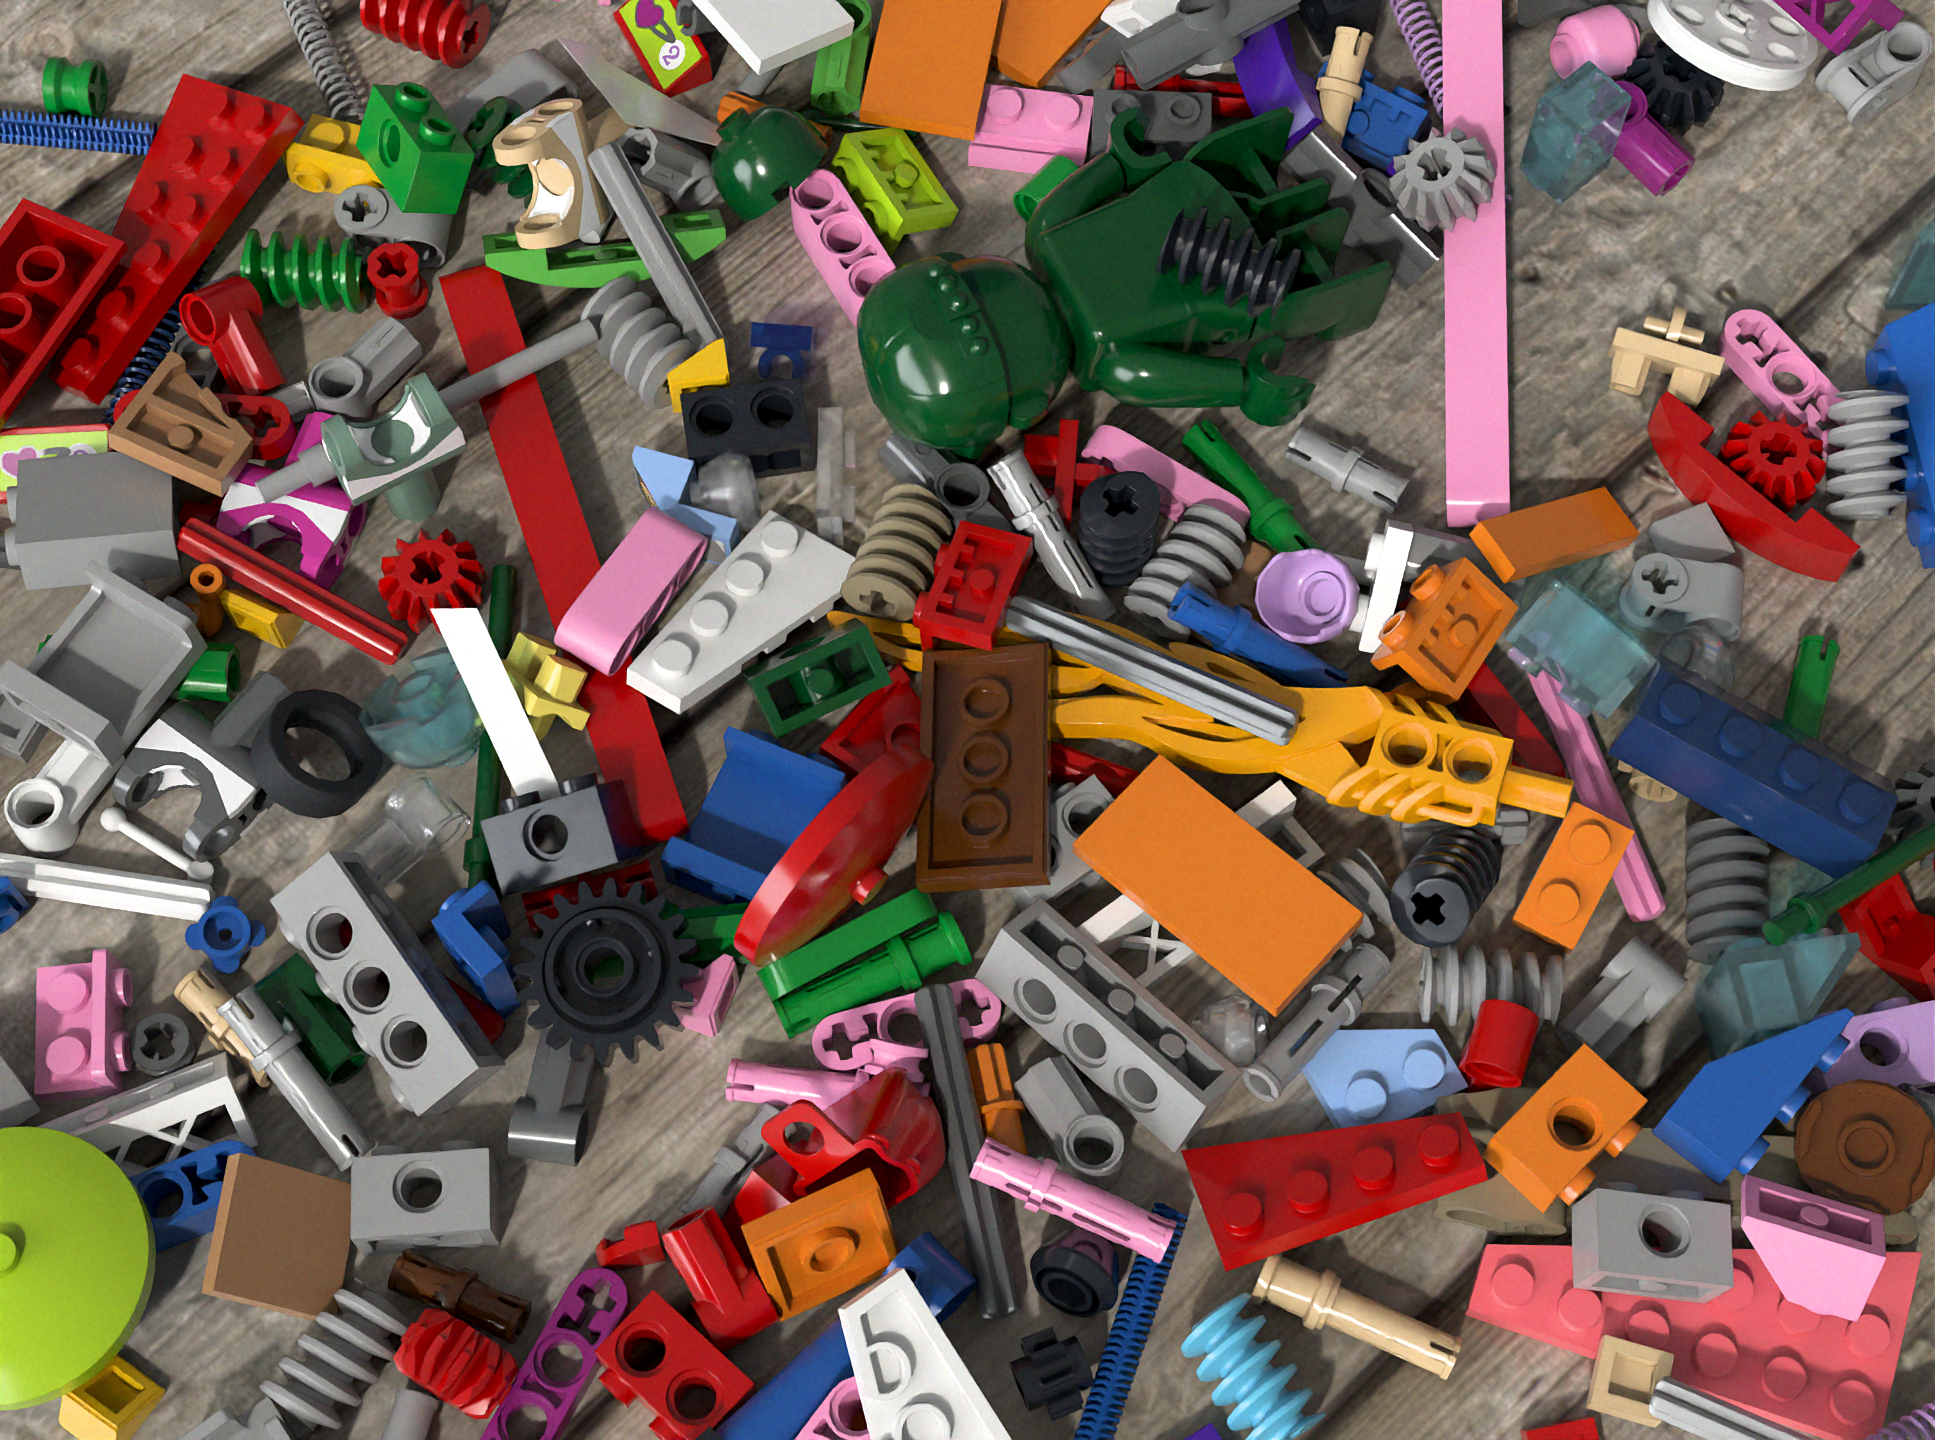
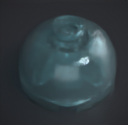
(425, 717)

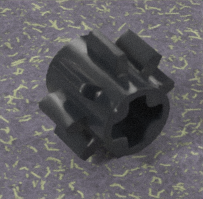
(1052, 1373)

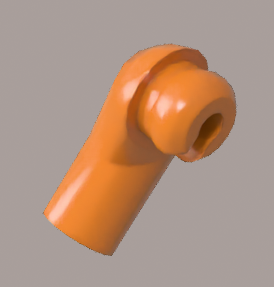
(208, 585)

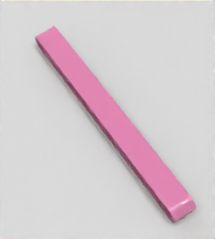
(1476, 275)

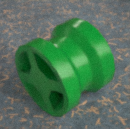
(75, 87)

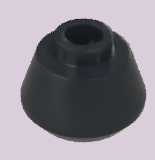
(1077, 1273)

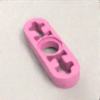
(1787, 357)
(1175, 483)
(855, 1022)

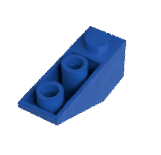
(1737, 1096)

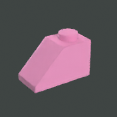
(1814, 1246)

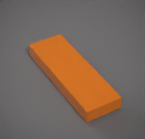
(1553, 534)

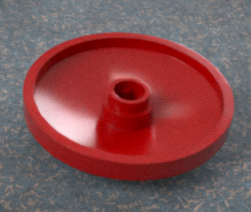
(836, 857)

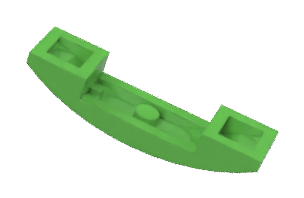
(597, 265)

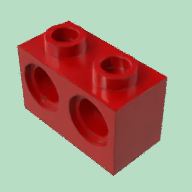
(687, 1365)

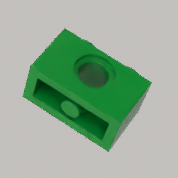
(414, 149)

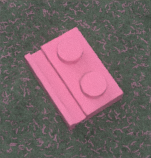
(1029, 126)

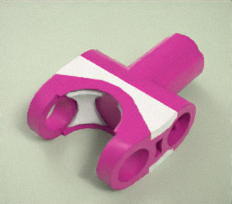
(313, 517)

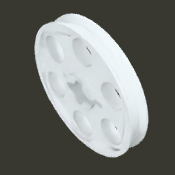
(1737, 40)

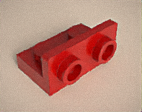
(972, 587)

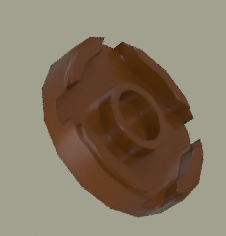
(1866, 1147)

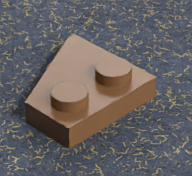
(182, 430)

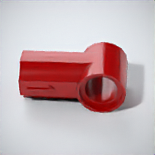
(228, 322)
(1498, 1046)
(725, 1292)

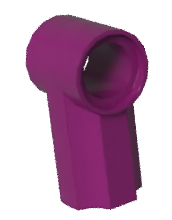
(1648, 148)

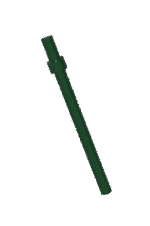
(489, 766)

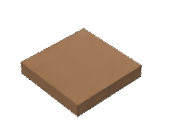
(279, 1238)

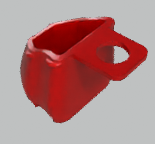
(874, 1126)

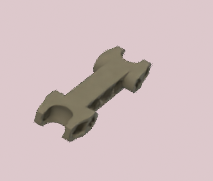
(1644, 1162)

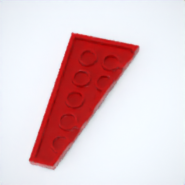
(187, 194)

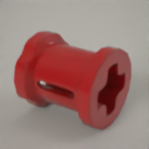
(397, 279)

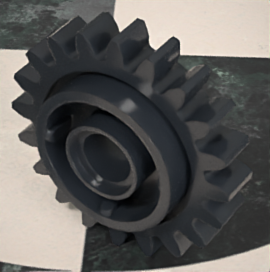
(637, 1002)

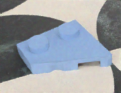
(1381, 1075)

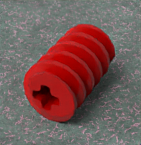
(436, 27)

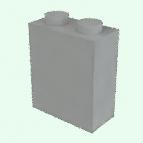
(90, 511)

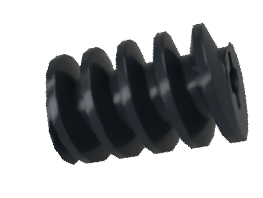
(1228, 262)
(1119, 526)
(1444, 886)

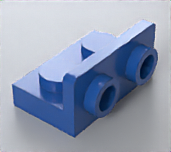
(1382, 122)
(473, 938)

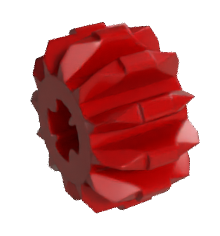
(1775, 459)
(408, 578)
(456, 1363)

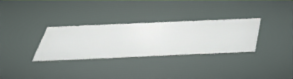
(498, 705)

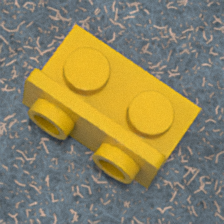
(328, 158)

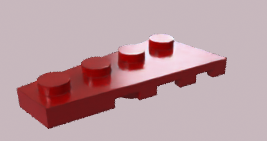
(1314, 1184)

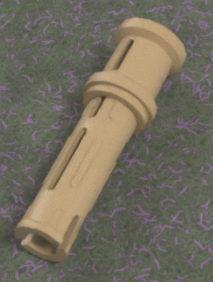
(1323, 1301)

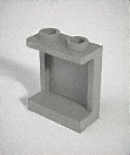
(107, 664)

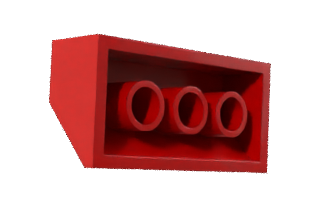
(46, 283)

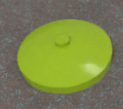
(70, 1263)

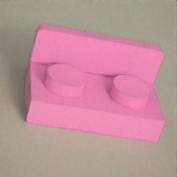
(81, 1029)

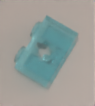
(1574, 132)

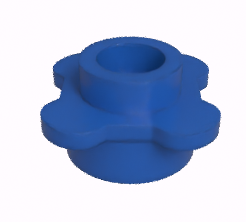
(225, 915)

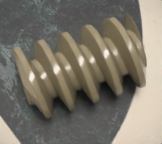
(897, 553)

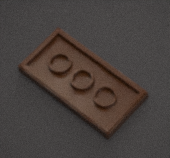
(991, 780)

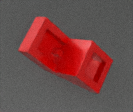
(1895, 936)

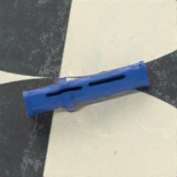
(1237, 633)

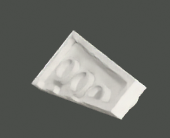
(745, 607)

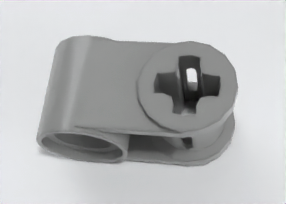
(1877, 71)
(387, 224)
(1683, 596)

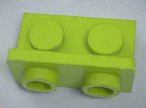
(891, 185)

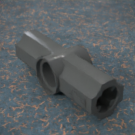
(1198, 34)
(1372, 208)
(946, 478)

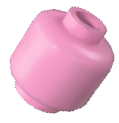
(1595, 35)

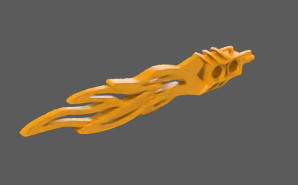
(1316, 755)

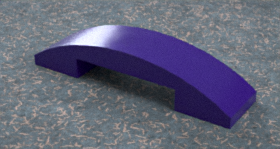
(1272, 80)

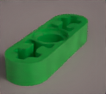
(846, 943)

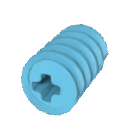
(1248, 1374)

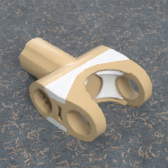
(556, 147)

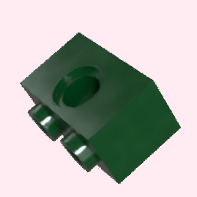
(816, 677)

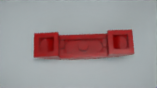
(1805, 546)

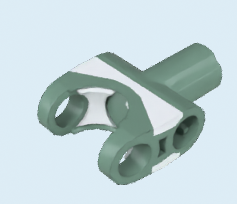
(396, 451)

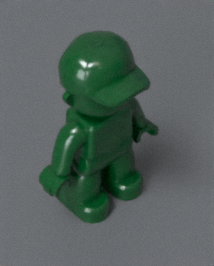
(987, 344)

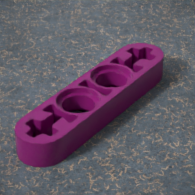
(532, 1385)

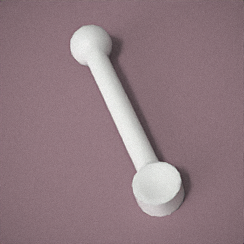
(114, 820)

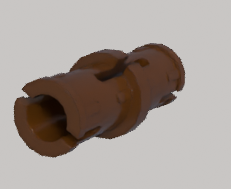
(460, 1295)

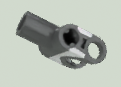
(209, 756)

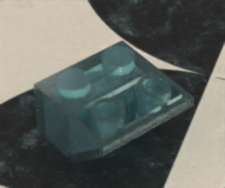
(1769, 988)

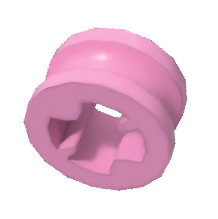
(899, 1054)

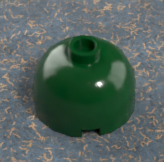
(763, 156)

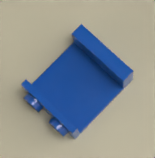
(750, 817)

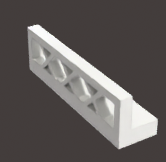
(1124, 920)
(158, 1105)

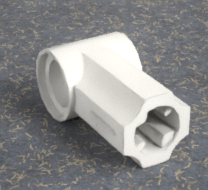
(63, 787)

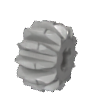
(1442, 179)

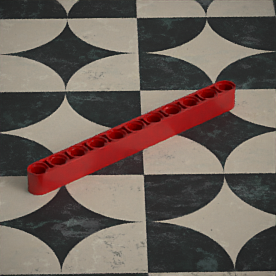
(560, 546)

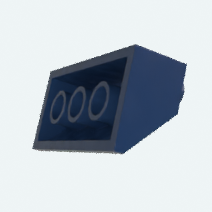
(1754, 769)

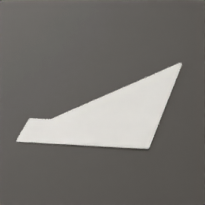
(638, 102)

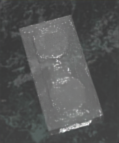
(835, 452)

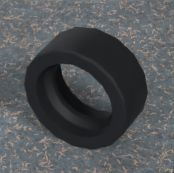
(297, 788)

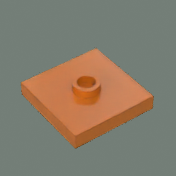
(822, 1244)

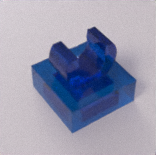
(783, 340)

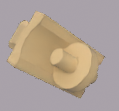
(1689, 368)

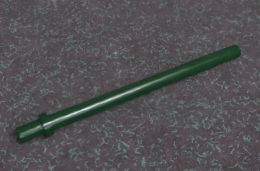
(1809, 912)

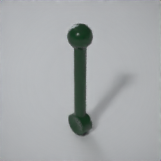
(846, 124)

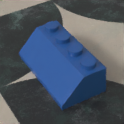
(1906, 365)

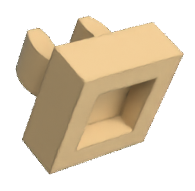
(1626, 1379)

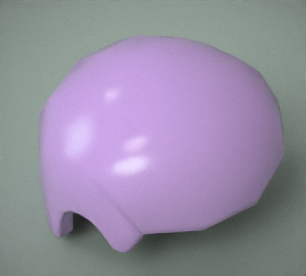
(1307, 595)

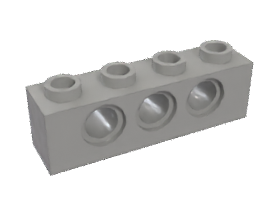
(1107, 1024)
(457, 1049)

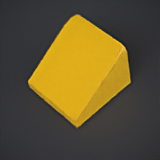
(701, 370)
(260, 617)
(110, 1403)

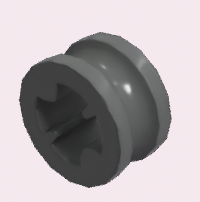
(143, 1048)

